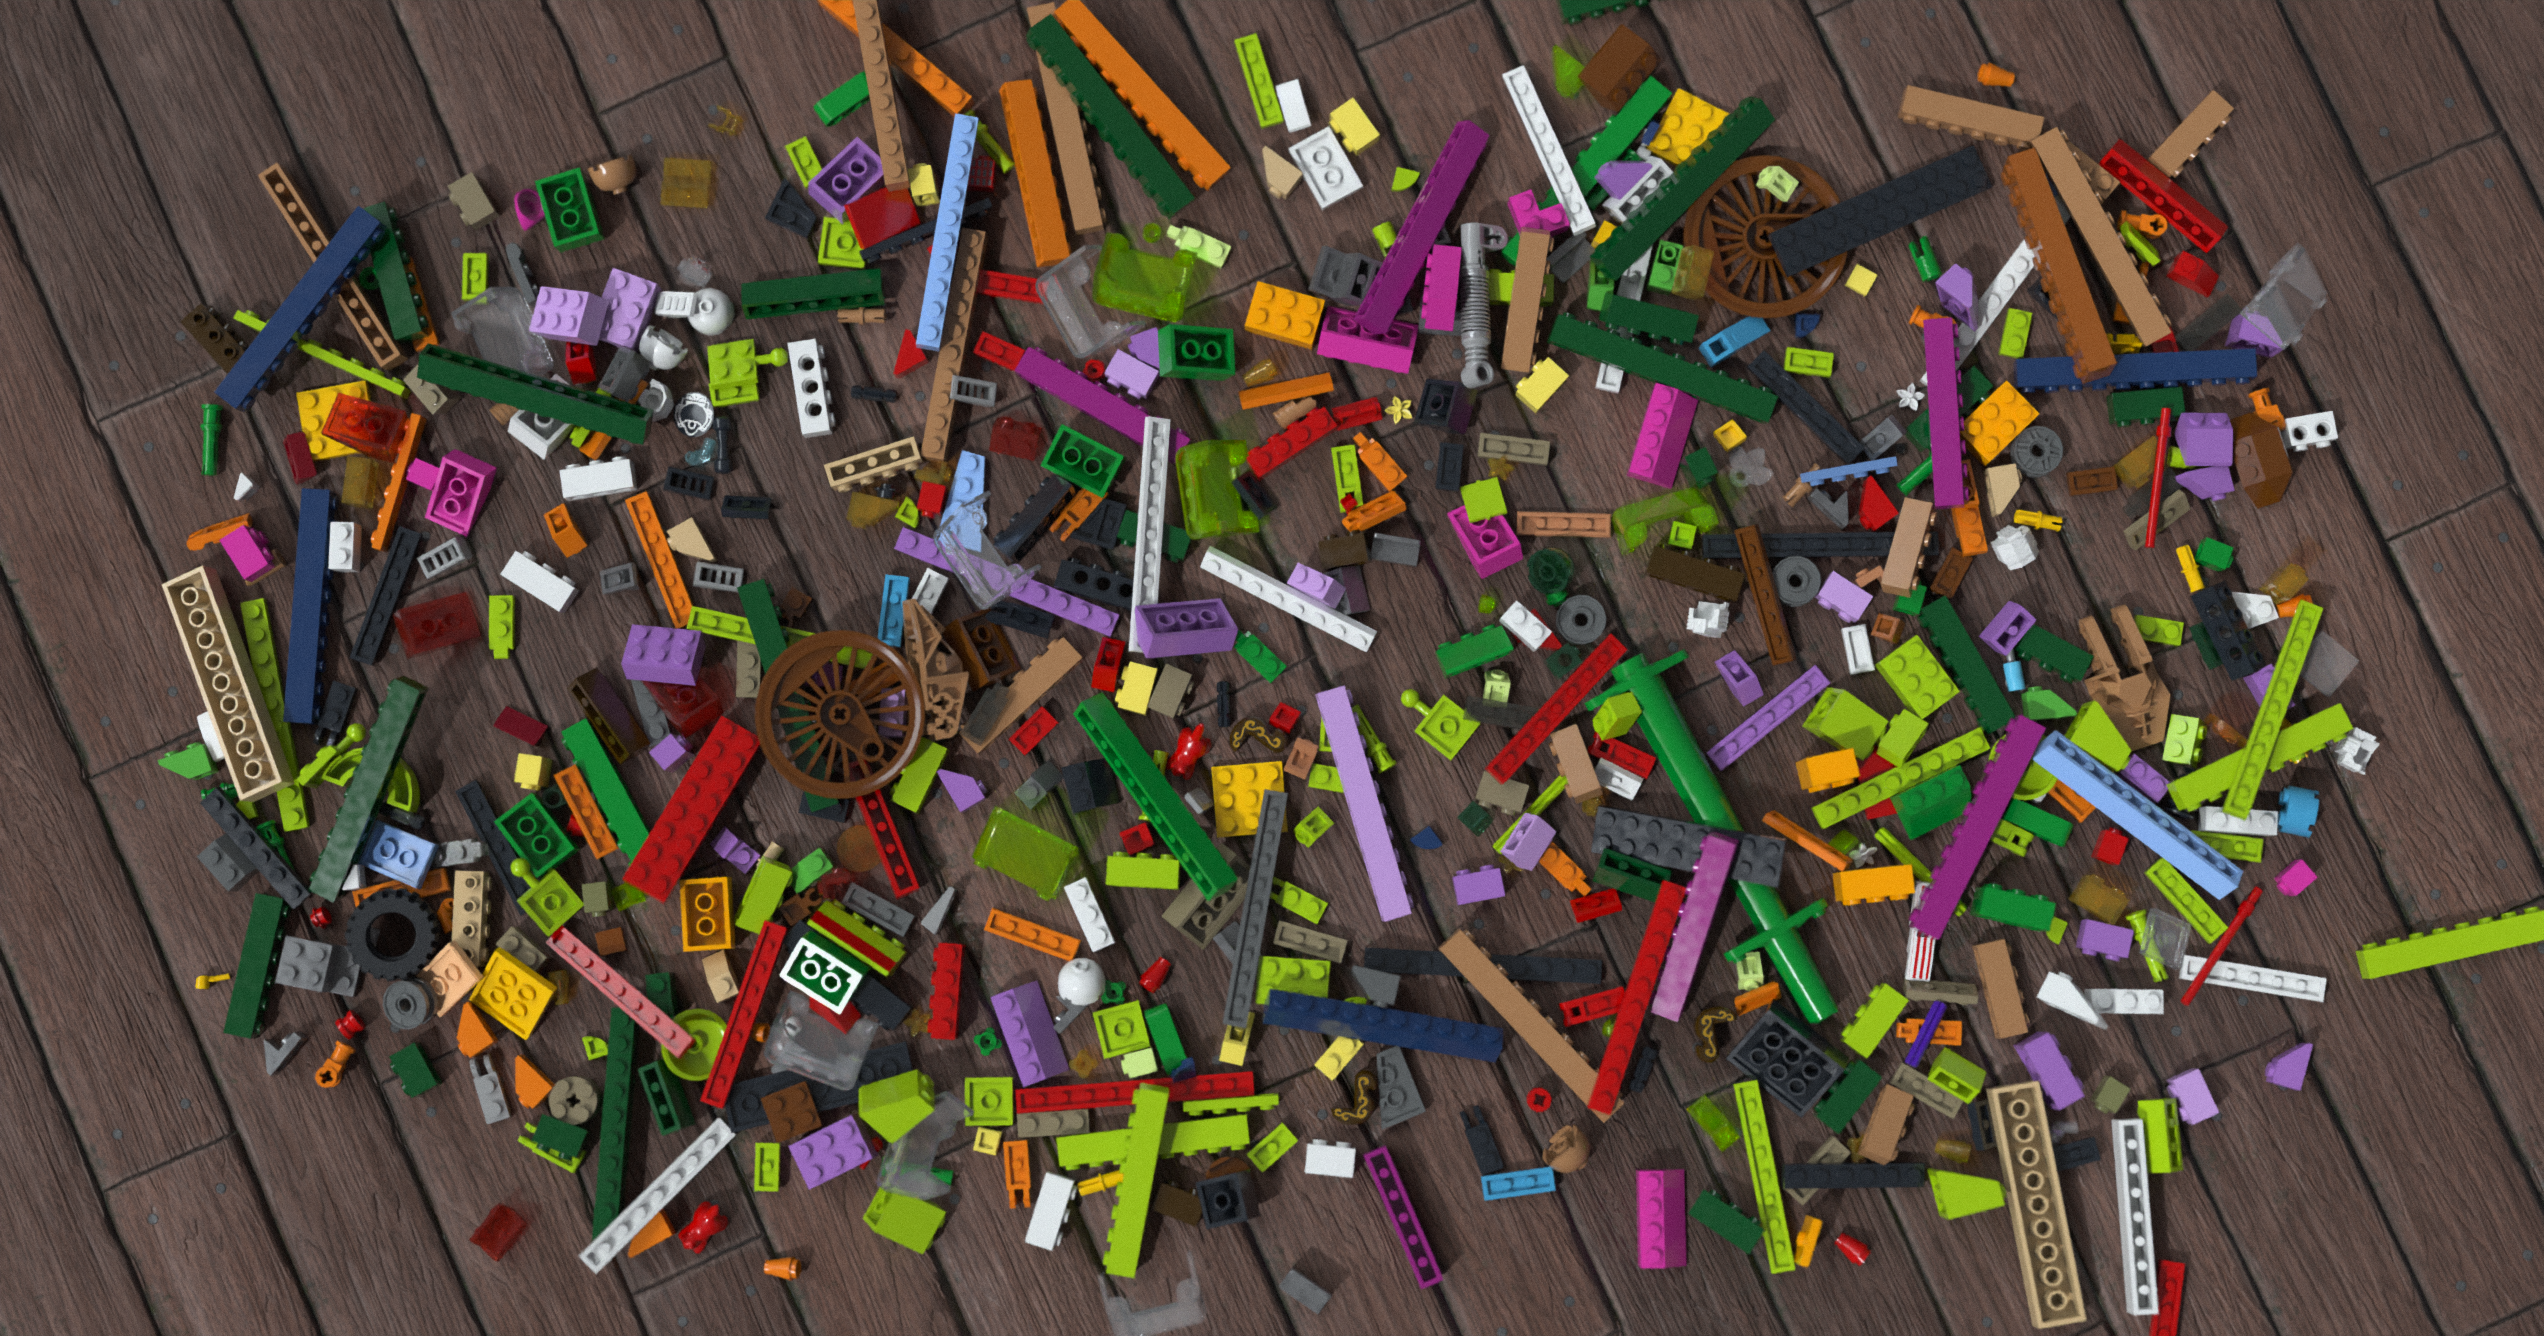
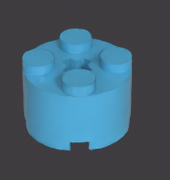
(2297, 810)

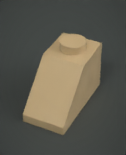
(1280, 174)
(2001, 486)
(690, 541)
(721, 976)

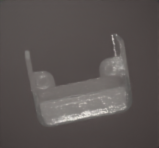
(1072, 311)
(975, 558)
(911, 1157)
(1184, 1313)

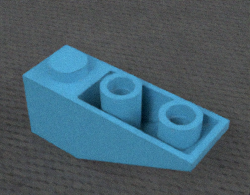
(1733, 339)

